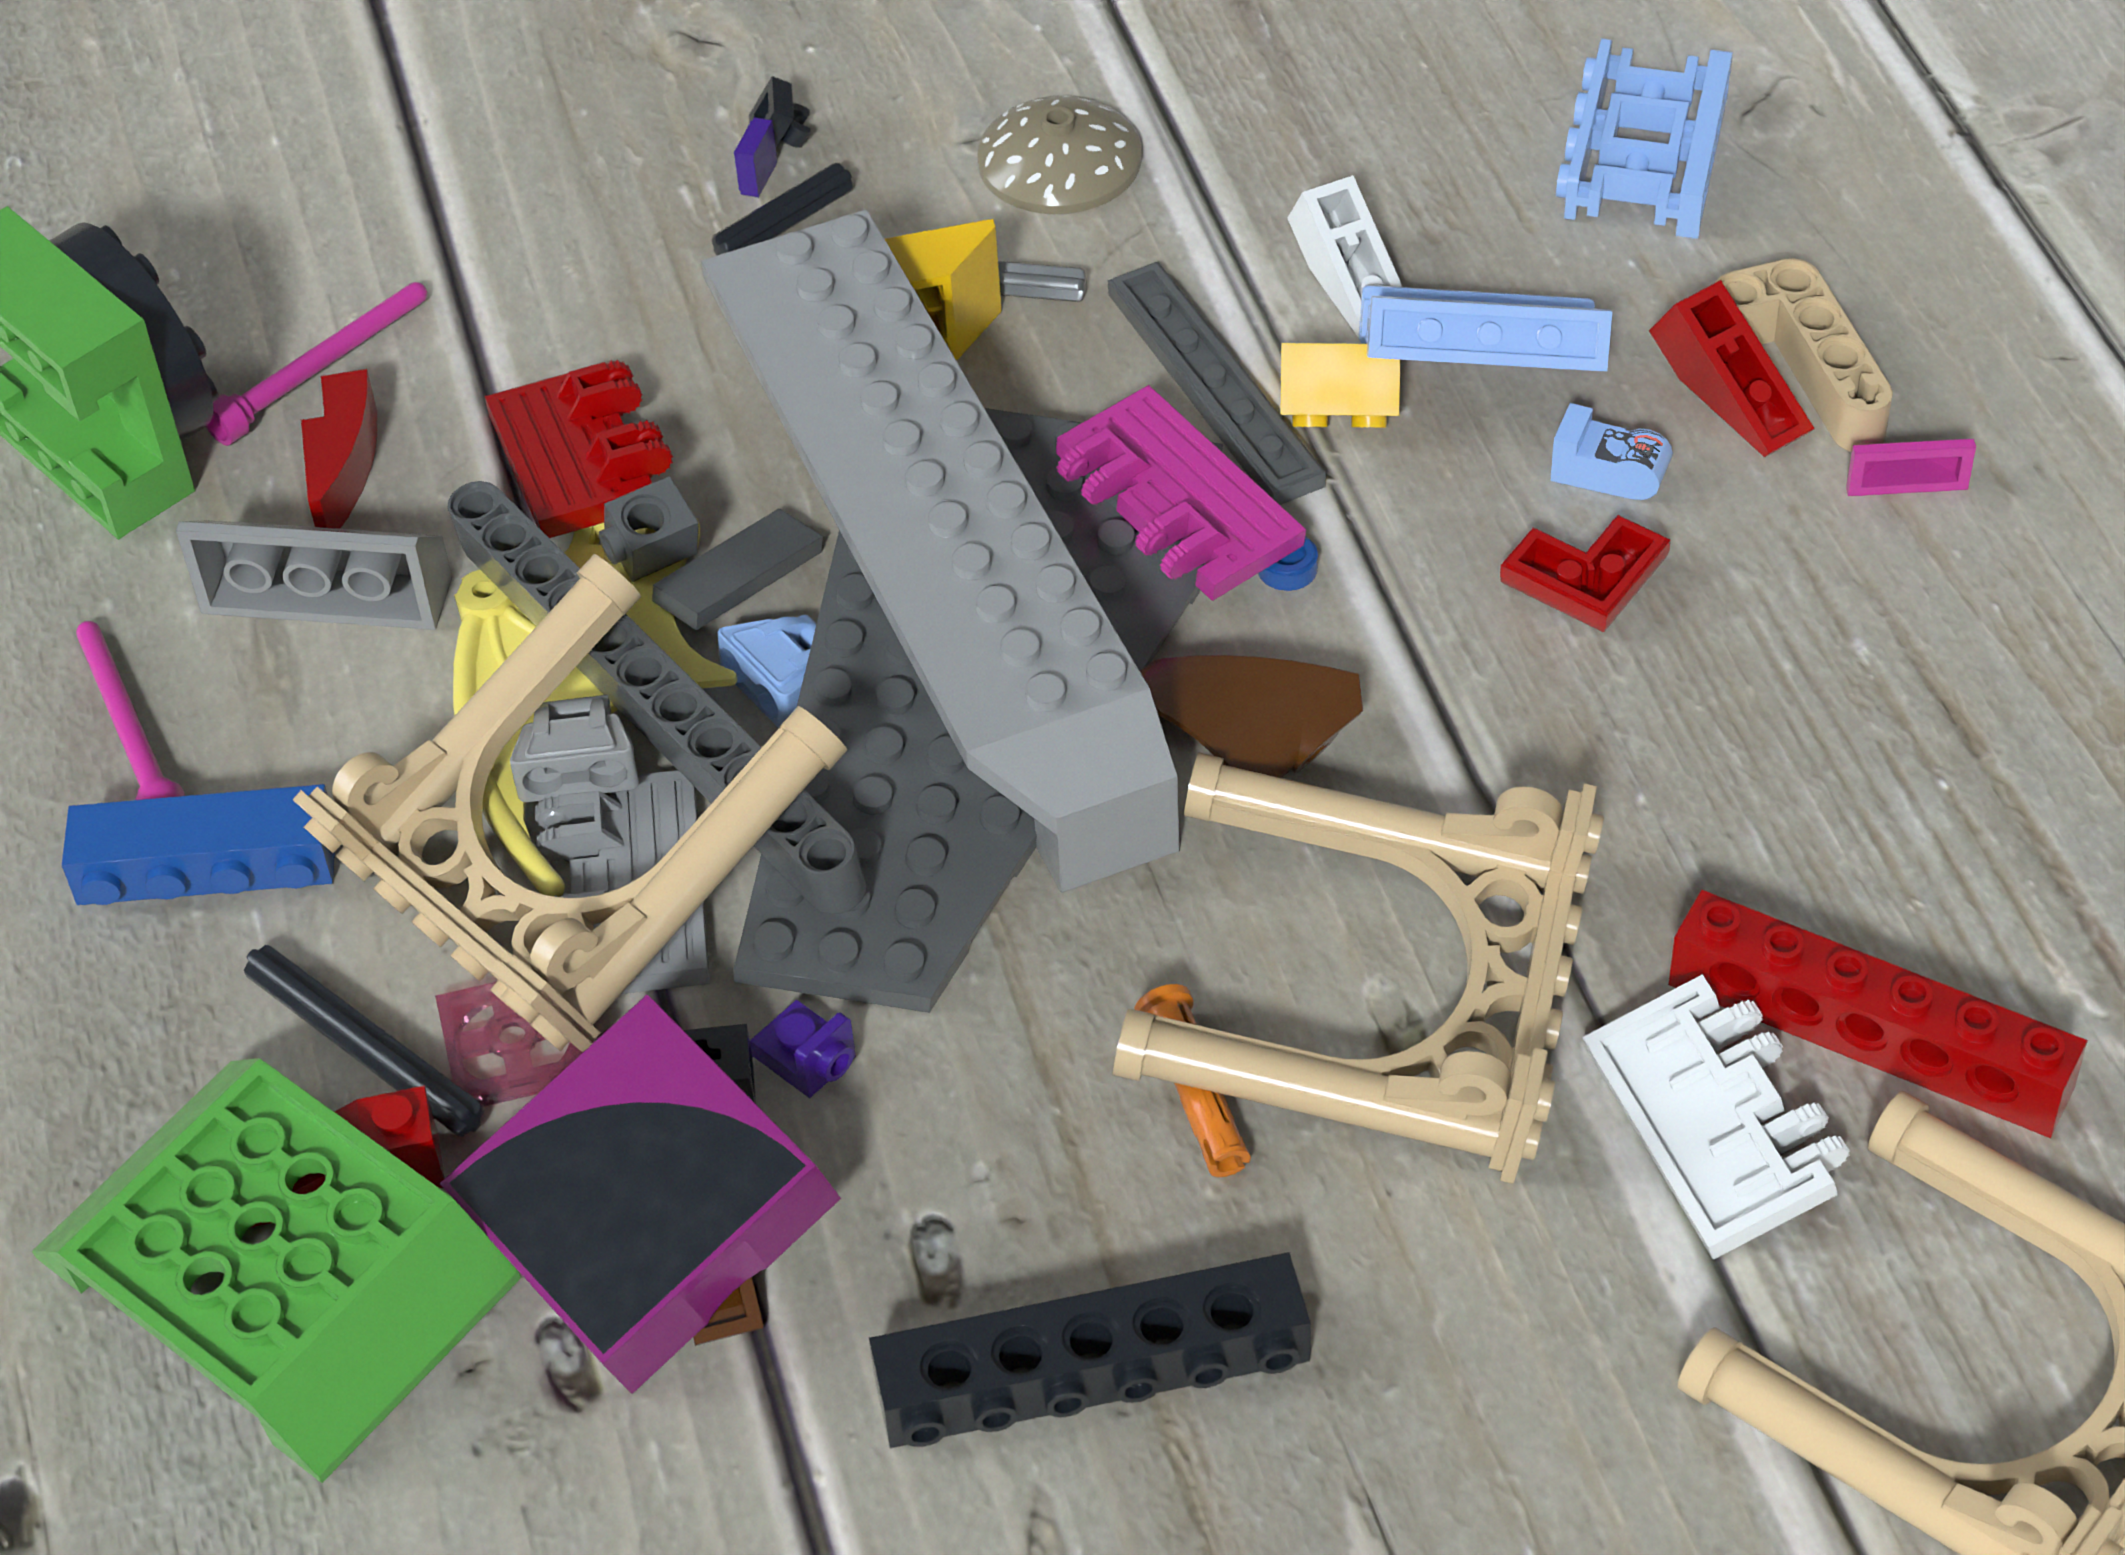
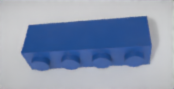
(192, 846)

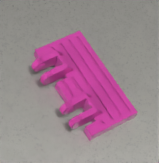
(1178, 491)

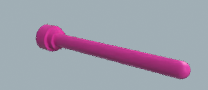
(236, 412)
(124, 716)

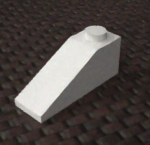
(1342, 244)

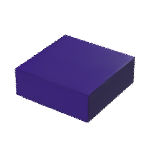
(755, 157)

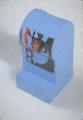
(1608, 456)

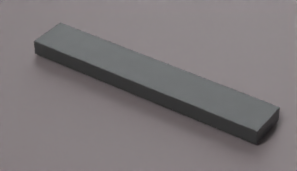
(1216, 384)

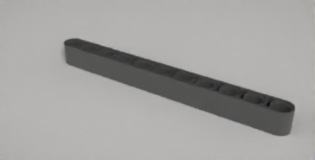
(656, 696)

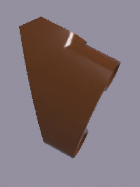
(1255, 709)

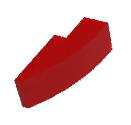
(339, 447)

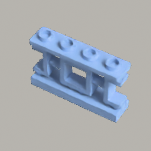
(1645, 169)
(1484, 328)

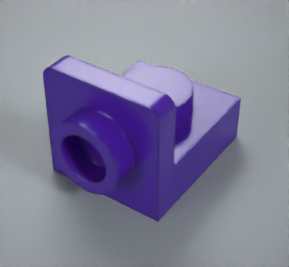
(805, 1047)

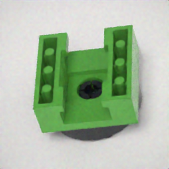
(97, 372)

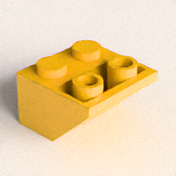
(954, 278)

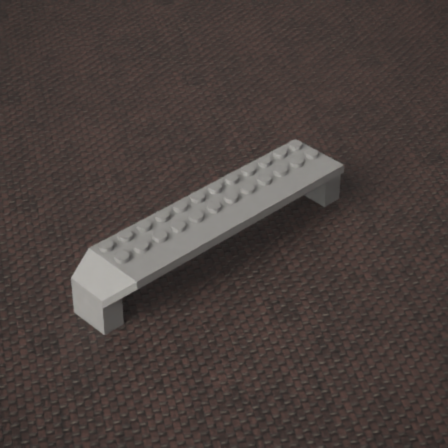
(955, 545)

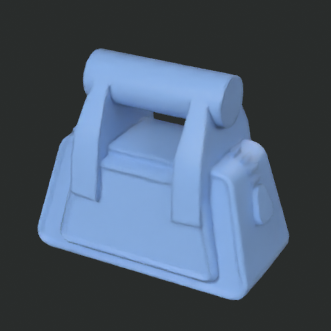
(769, 661)

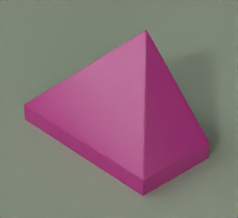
(1910, 467)

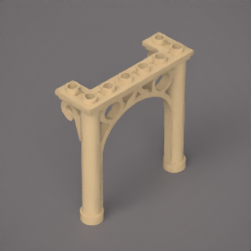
(558, 958)
(1473, 1099)
(1926, 1491)

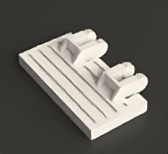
(1707, 1110)

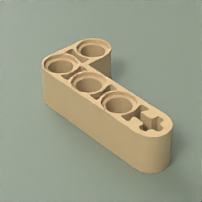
(1798, 312)

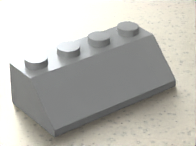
(316, 573)

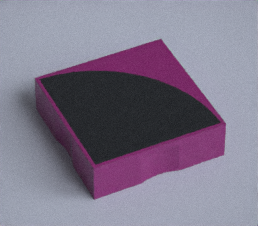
(640, 1192)

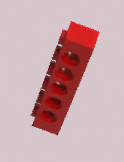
(1880, 1013)

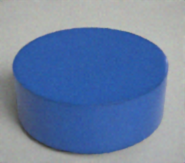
(1293, 570)

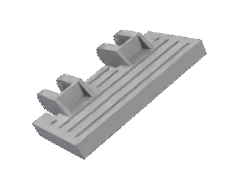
(618, 840)

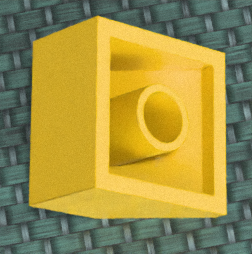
(1337, 381)

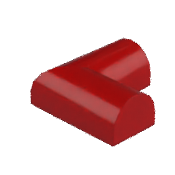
(1591, 583)

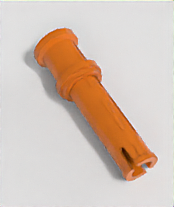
(1205, 1110)

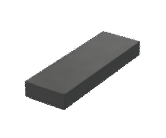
(737, 569)

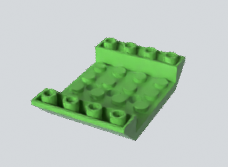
(325, 1314)

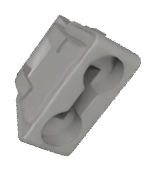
(573, 750)

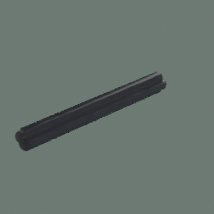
(362, 1038)

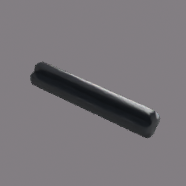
(785, 210)

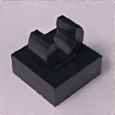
(787, 117)

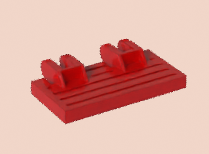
(573, 446)

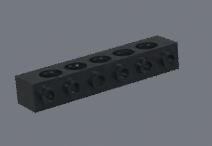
(1114, 1322)

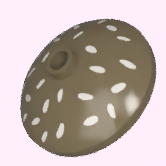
(1059, 155)

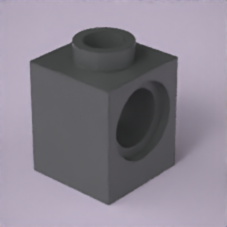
(652, 507)

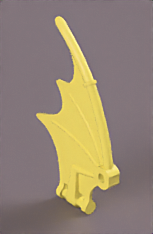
(490, 634)

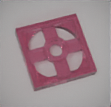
(522, 1078)

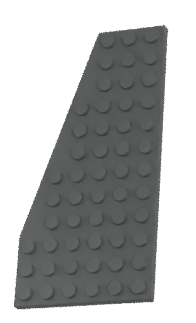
(923, 824)

